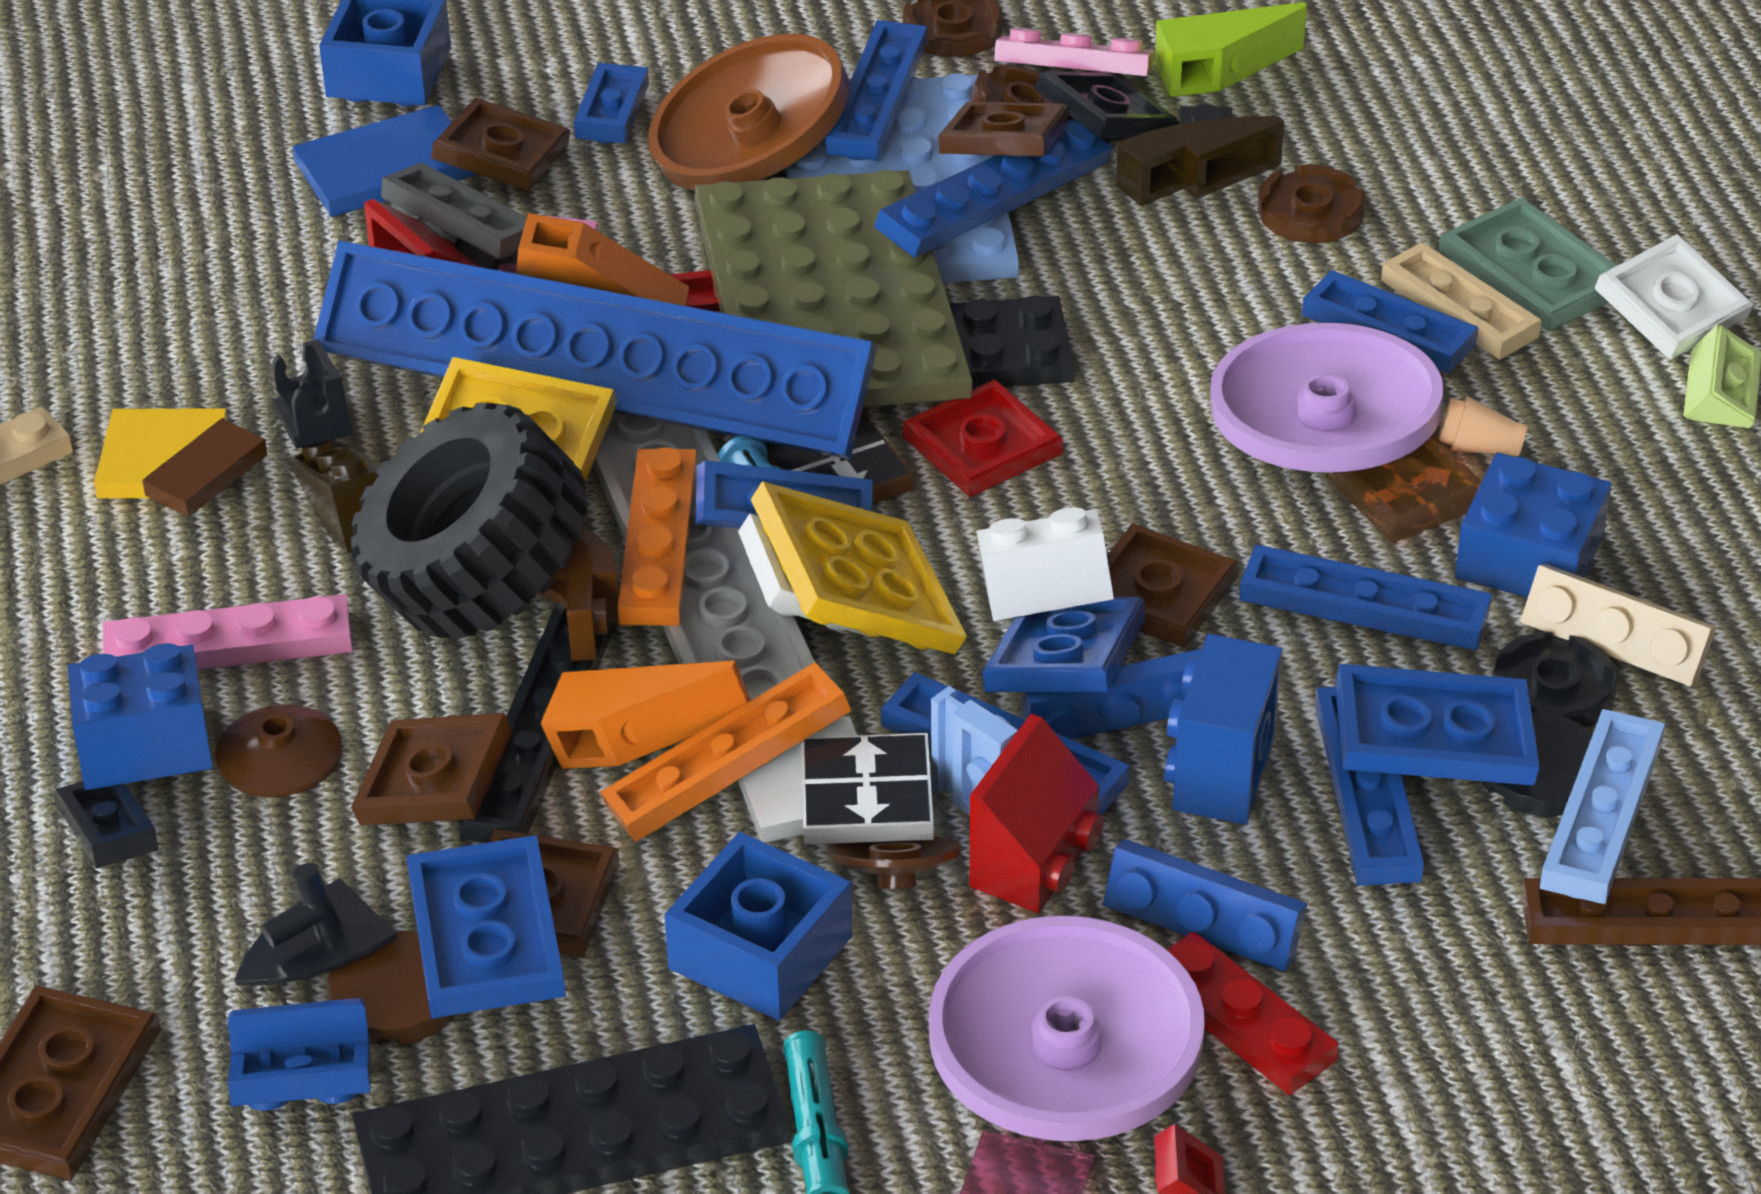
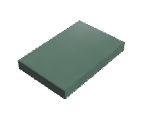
(1530, 261)

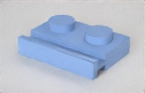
(963, 745)

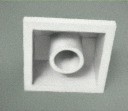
(1044, 563)

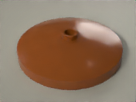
(749, 111)

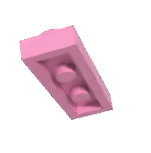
(1074, 52)

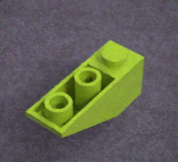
(1225, 47)

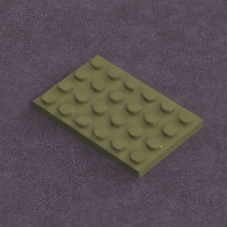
(816, 263)

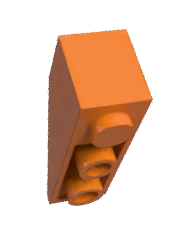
(586, 258)
(634, 711)

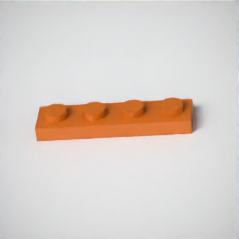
(658, 537)
(725, 751)

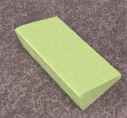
(1723, 380)

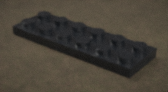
(580, 1122)

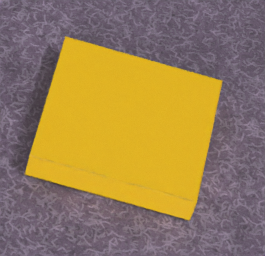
(144, 440)

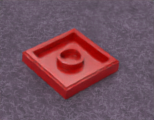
(982, 438)

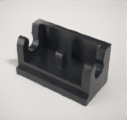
(313, 403)

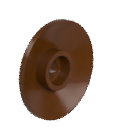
(278, 750)
(896, 861)

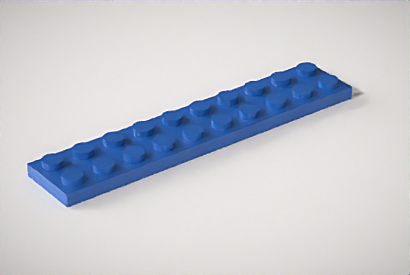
(656, 355)

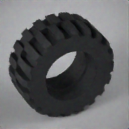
(469, 520)

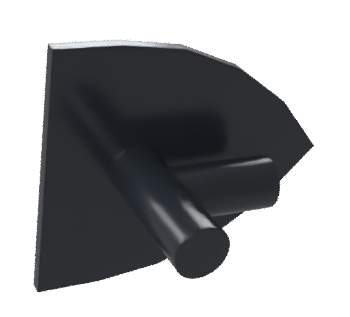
(314, 935)

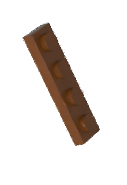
(1648, 913)

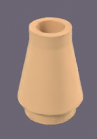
(1479, 429)

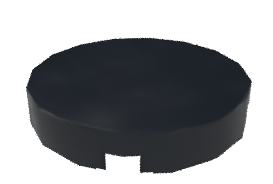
(1561, 675)
(1560, 752)

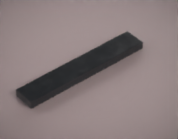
(528, 756)

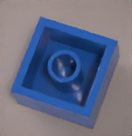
(385, 50)
(1527, 519)
(138, 716)
(1223, 728)
(759, 925)

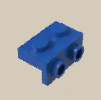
(299, 1053)

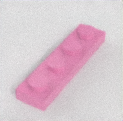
(242, 632)

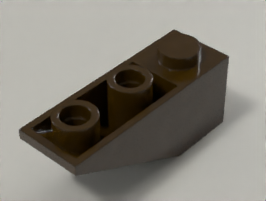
(334, 483)

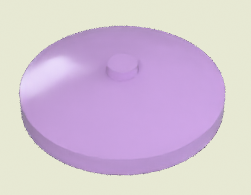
(1326, 397)
(1066, 1028)

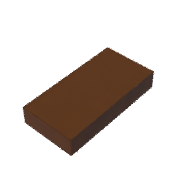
(204, 467)

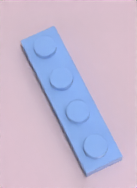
(1602, 807)

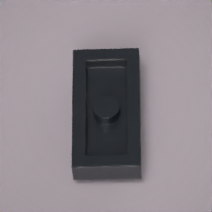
(107, 822)

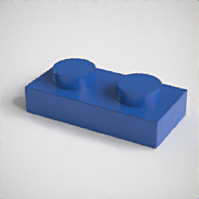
(611, 103)

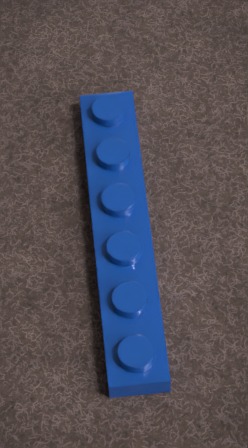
(989, 191)

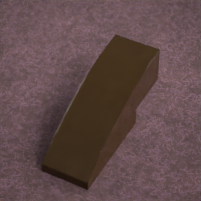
(1198, 156)

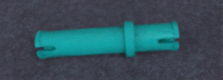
(819, 1141)

